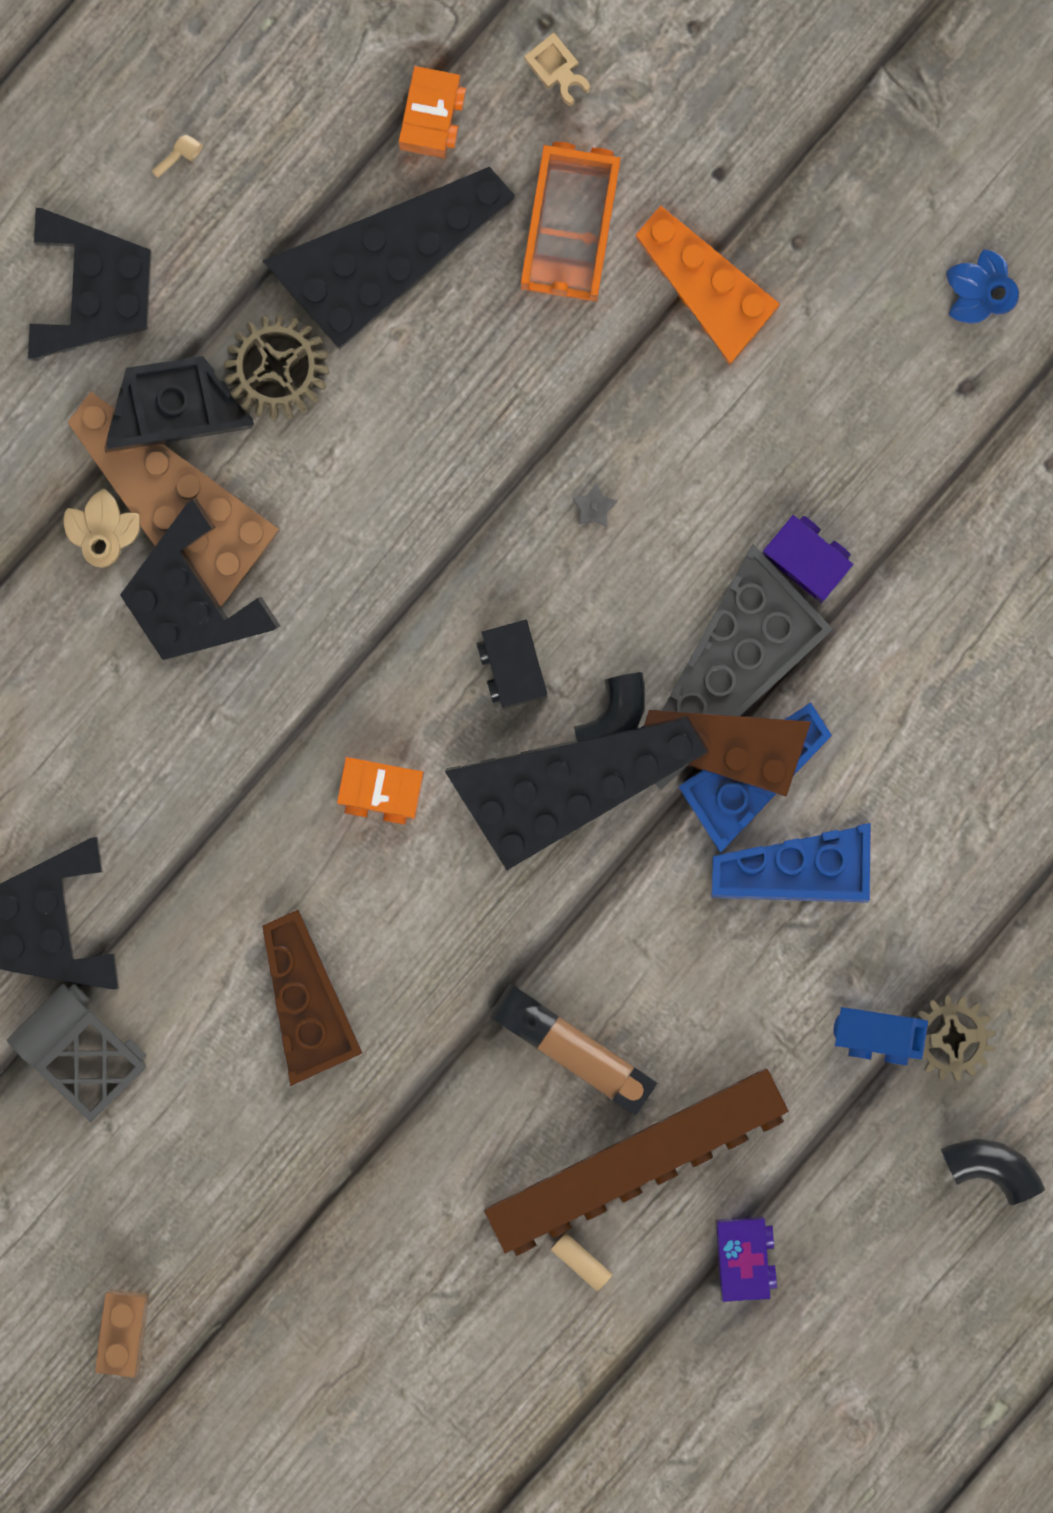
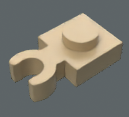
(553, 65)

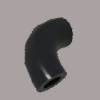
(623, 707)
(996, 1163)

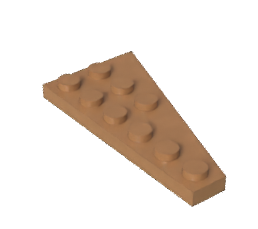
(159, 486)

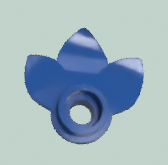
(976, 285)

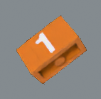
(431, 112)
(380, 789)

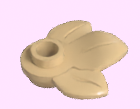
(101, 523)

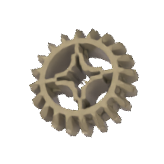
(290, 356)

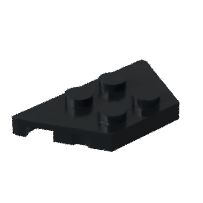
(172, 404)

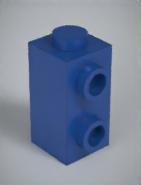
(880, 1033)

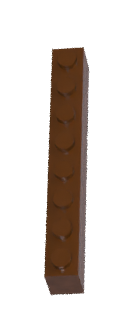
(636, 1161)

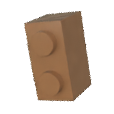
(122, 1333)

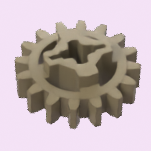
(973, 1035)

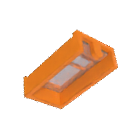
(570, 221)

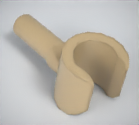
(184, 146)

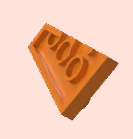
(712, 288)

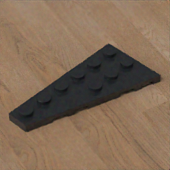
(370, 264)
(556, 789)

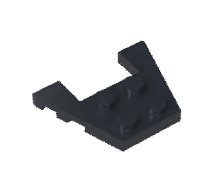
(107, 286)
(176, 603)
(36, 921)

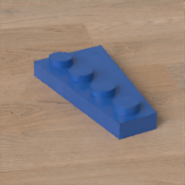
(729, 805)
(805, 869)

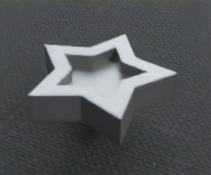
(594, 507)

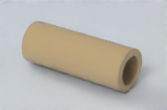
(581, 1261)

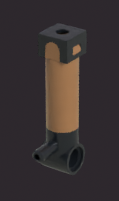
(572, 1049)

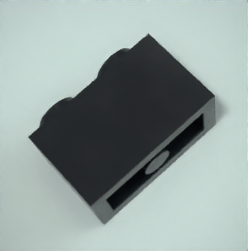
(513, 665)

